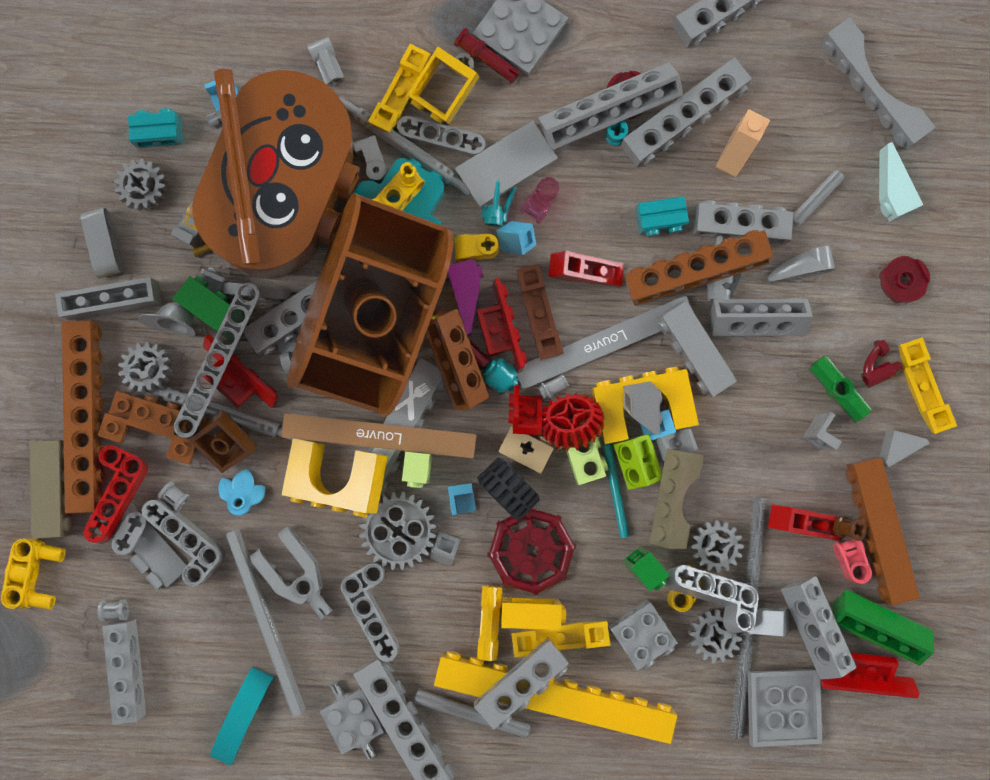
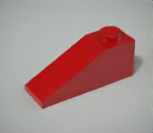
(585, 269)
(802, 522)

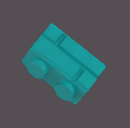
(155, 129)
(662, 216)

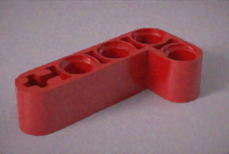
(111, 494)

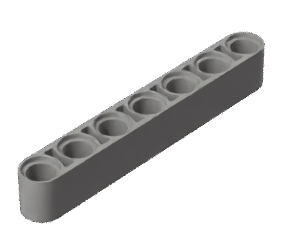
(208, 368)

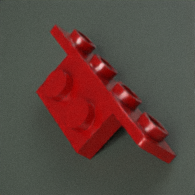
(498, 328)
(238, 381)
(874, 676)

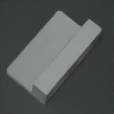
(817, 434)

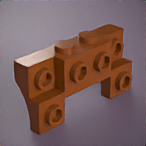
(151, 417)

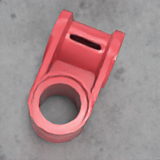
(852, 558)

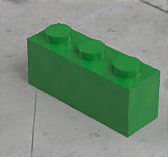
(206, 304)
(646, 569)

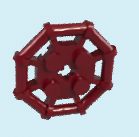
(526, 563)

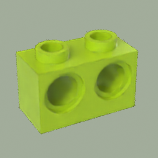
(638, 461)

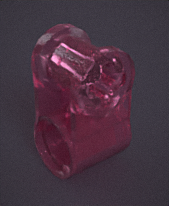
(538, 203)

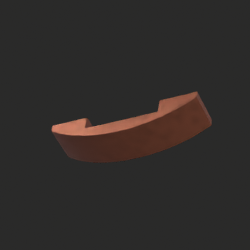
(539, 312)

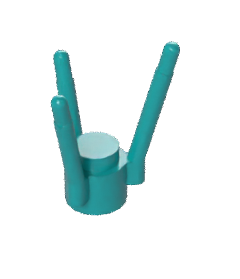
(494, 215)

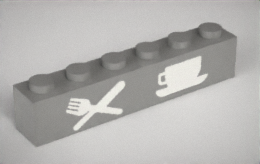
(414, 402)

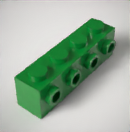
(883, 627)

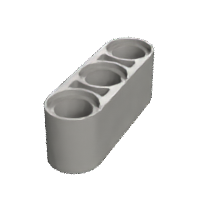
(101, 242)

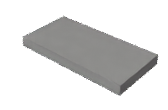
(509, 161)

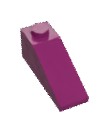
(466, 287)

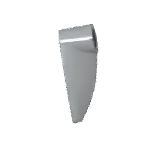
(806, 264)

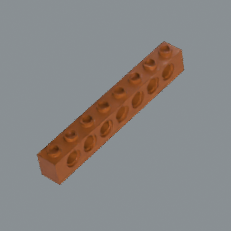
(73, 406)

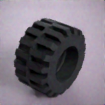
(508, 488)

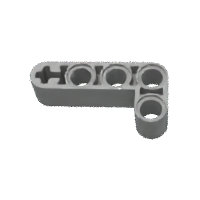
(181, 538)
(710, 591)
(375, 613)

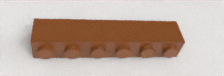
(884, 533)

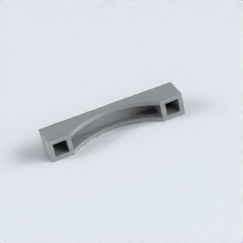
(847, 49)

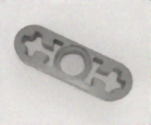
(267, 293)

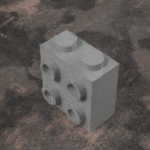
(643, 635)

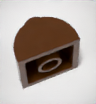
(222, 441)

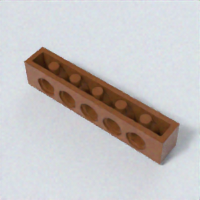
(754, 240)

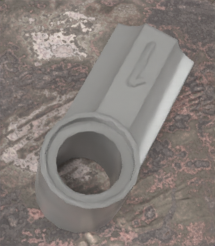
(325, 57)

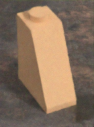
(742, 143)

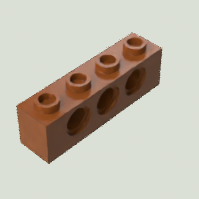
(456, 360)

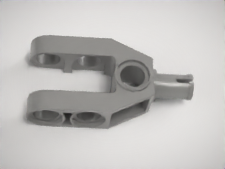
(307, 562)

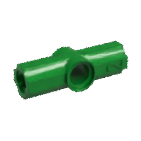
(850, 400)

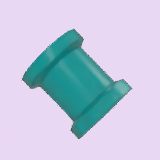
(616, 140)

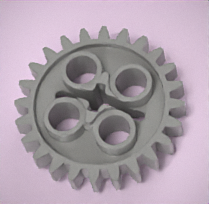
(384, 548)

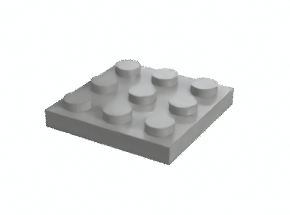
(520, 31)
(784, 707)

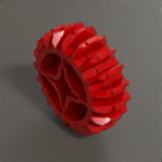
(586, 425)

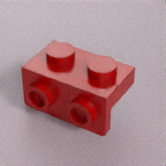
(525, 414)

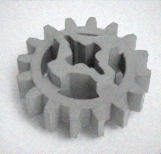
(132, 189)
(148, 369)
(721, 555)
(704, 637)

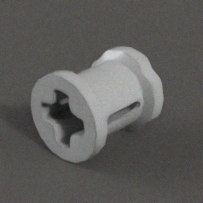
(174, 496)
(121, 612)

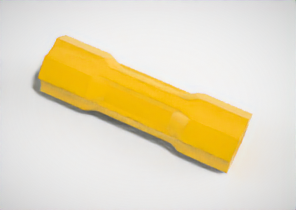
(489, 624)

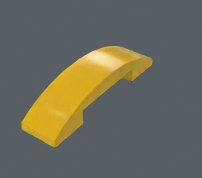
(396, 99)
(924, 387)
(571, 636)

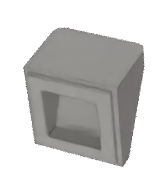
(444, 549)

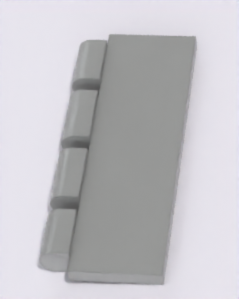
(152, 553)

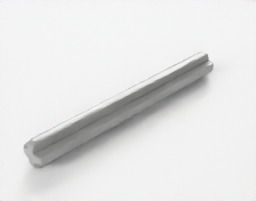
(467, 712)

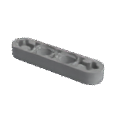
(442, 133)

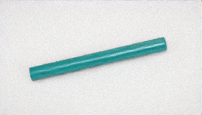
(615, 490)

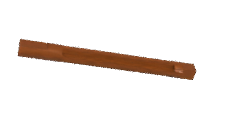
(245, 222)

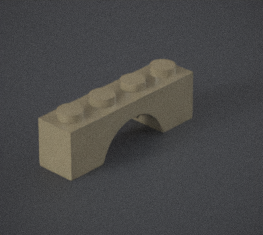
(679, 472)

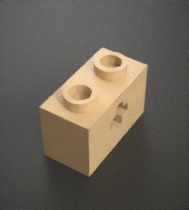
(534, 460)

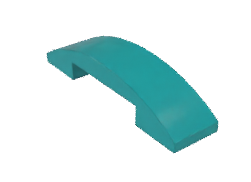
(241, 715)

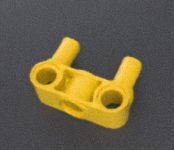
(404, 185)
(23, 572)

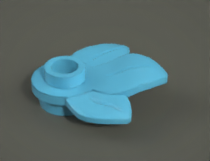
(241, 489)

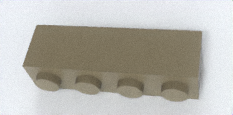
(48, 490)

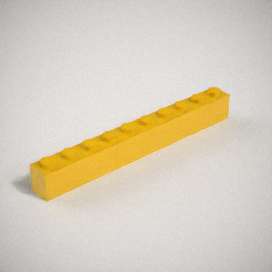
(563, 699)

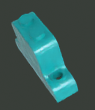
(424, 202)

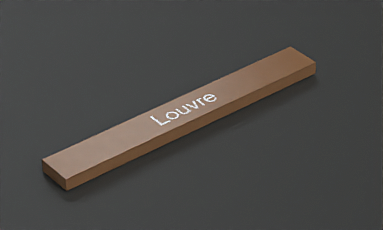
(378, 435)

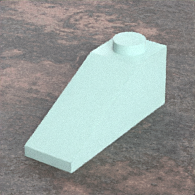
(896, 189)

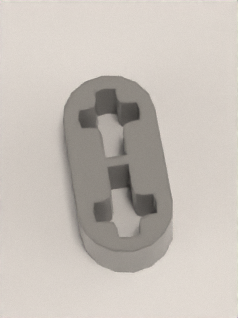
(125, 529)

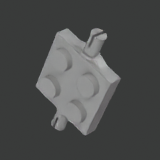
(352, 721)

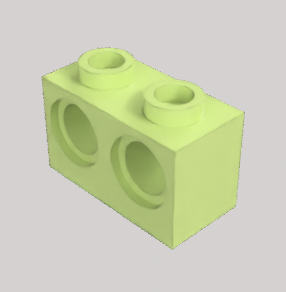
(578, 460)
(416, 469)

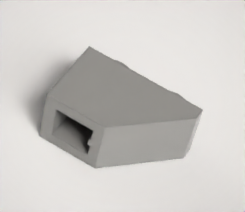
(643, 404)

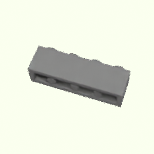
(108, 299)
(696, 349)

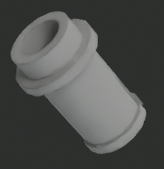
(552, 387)

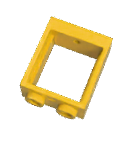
(438, 57)
(532, 613)

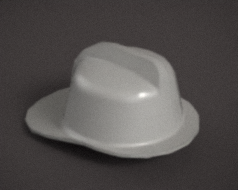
(170, 318)

